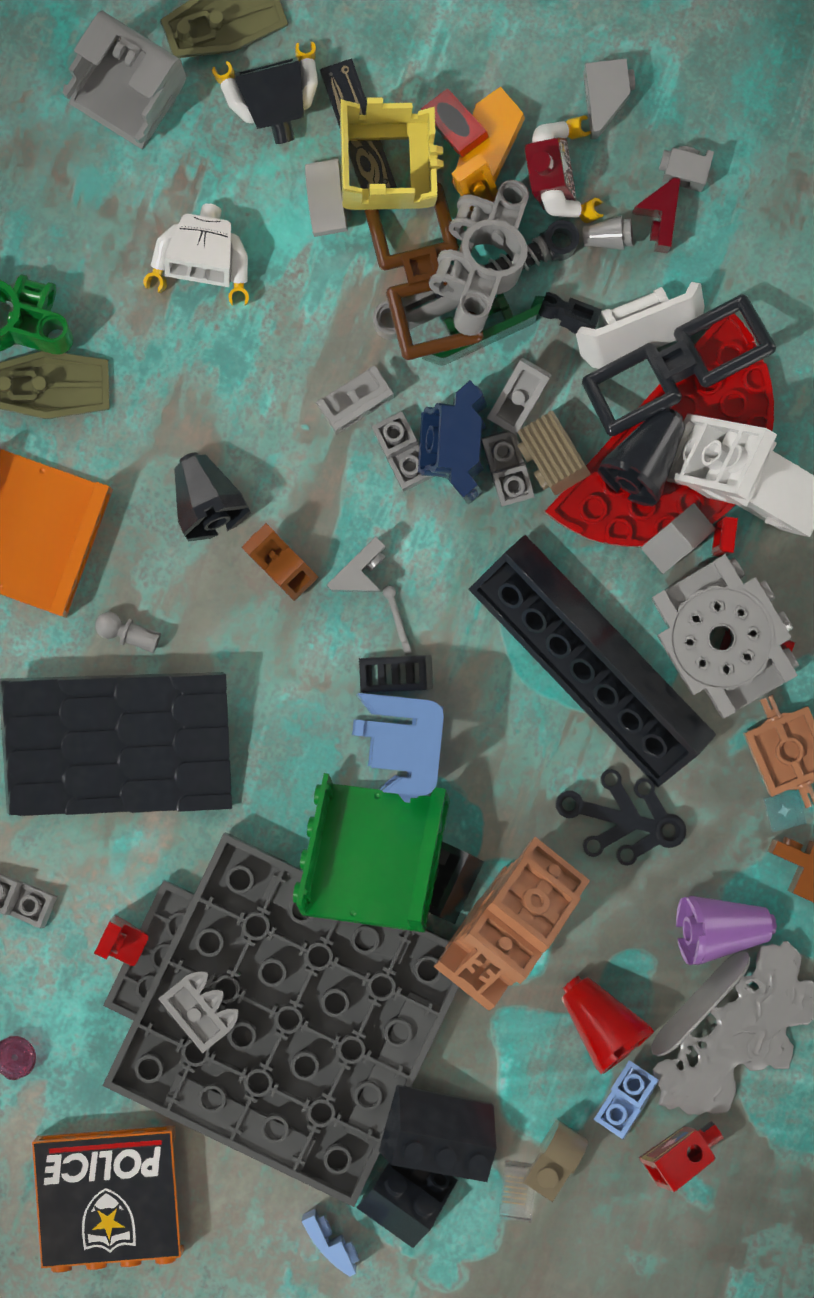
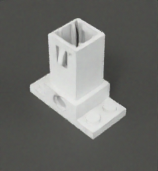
(740, 468)

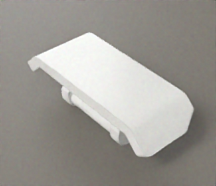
(638, 323)

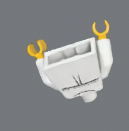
(201, 252)

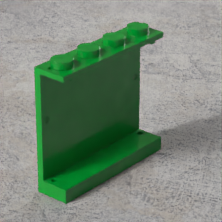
(371, 856)

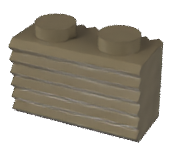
(553, 454)

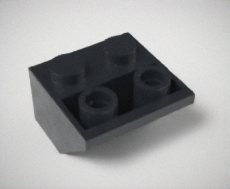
(406, 1200)

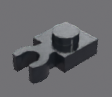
(571, 313)

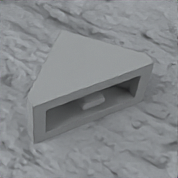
(678, 538)

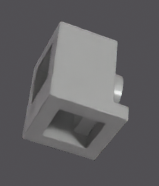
(687, 166)

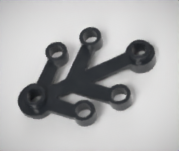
(626, 819)

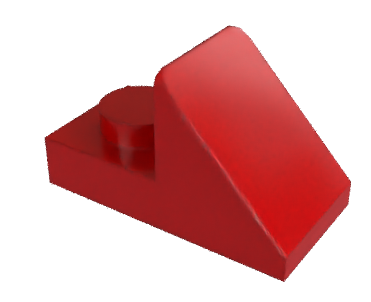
(122, 941)

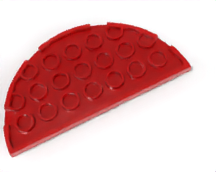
(744, 398)

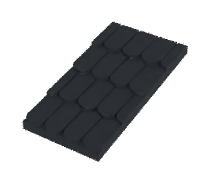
(115, 743)

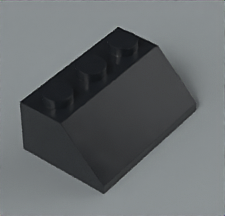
(440, 1134)

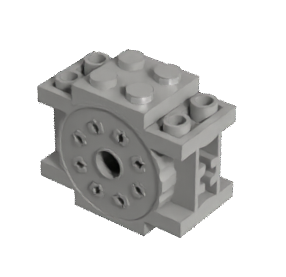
(754, 658)

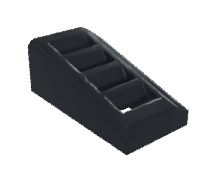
(425, 673)

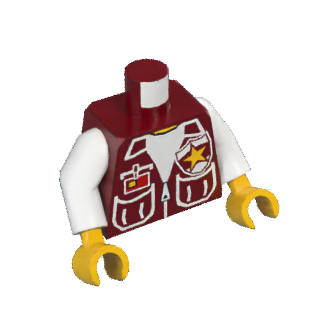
(552, 171)

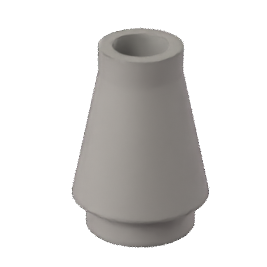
(612, 234)

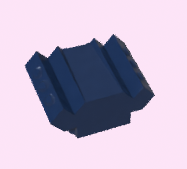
(453, 441)

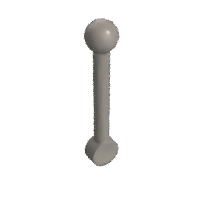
(389, 592)

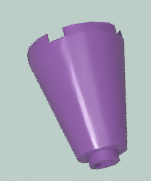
(720, 928)

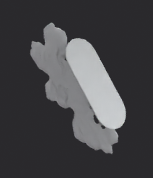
(746, 1030)

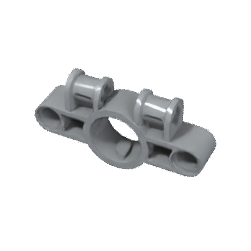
(468, 281)

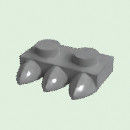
(197, 1011)

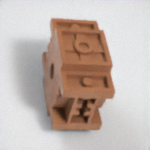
(512, 924)

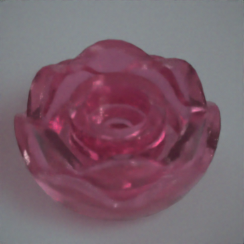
(26, 1057)

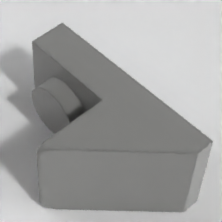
(519, 396)
(352, 577)

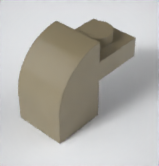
(558, 1158)

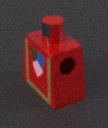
(669, 1159)

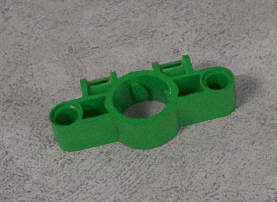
(32, 317)

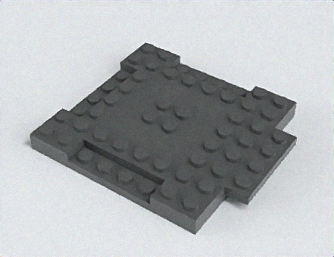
(320, 1030)

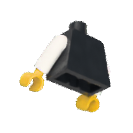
(272, 92)

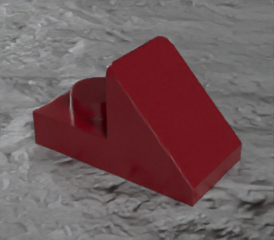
(661, 205)

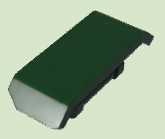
(499, 331)

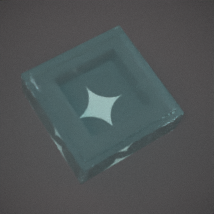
(784, 811)

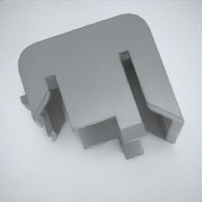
(123, 79)

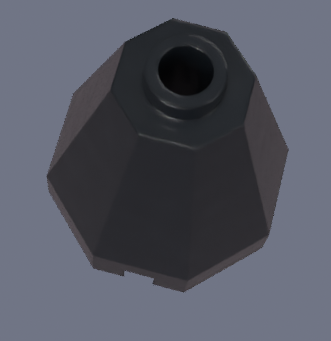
(206, 498)

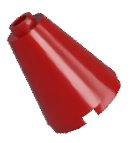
(603, 1023)

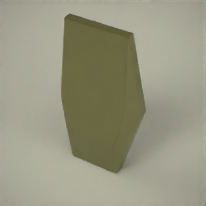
(220, 25)
(54, 385)

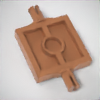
(784, 750)

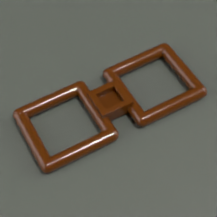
(419, 268)

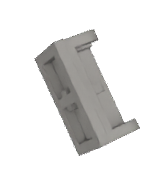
(355, 399)

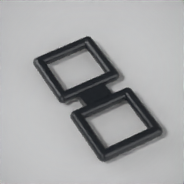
(678, 364)

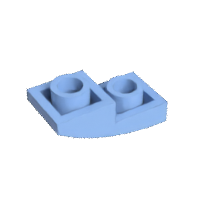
(626, 1100)
(336, 1250)

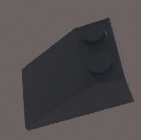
(453, 882)

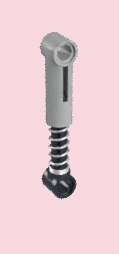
(539, 250)

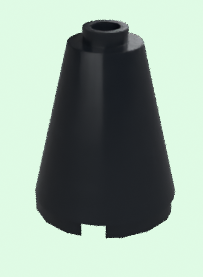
(645, 458)

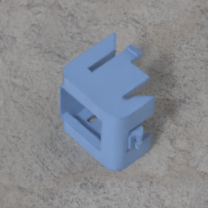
(403, 746)

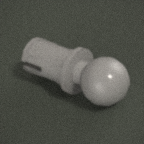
(110, 625)

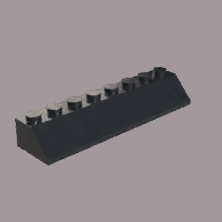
(592, 661)

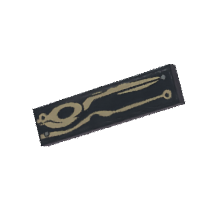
(365, 155)

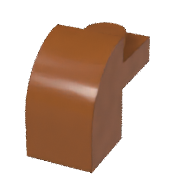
(279, 561)
(803, 880)

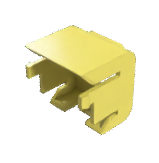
(392, 122)

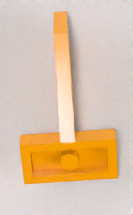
(481, 166)

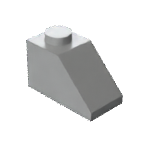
(606, 92)

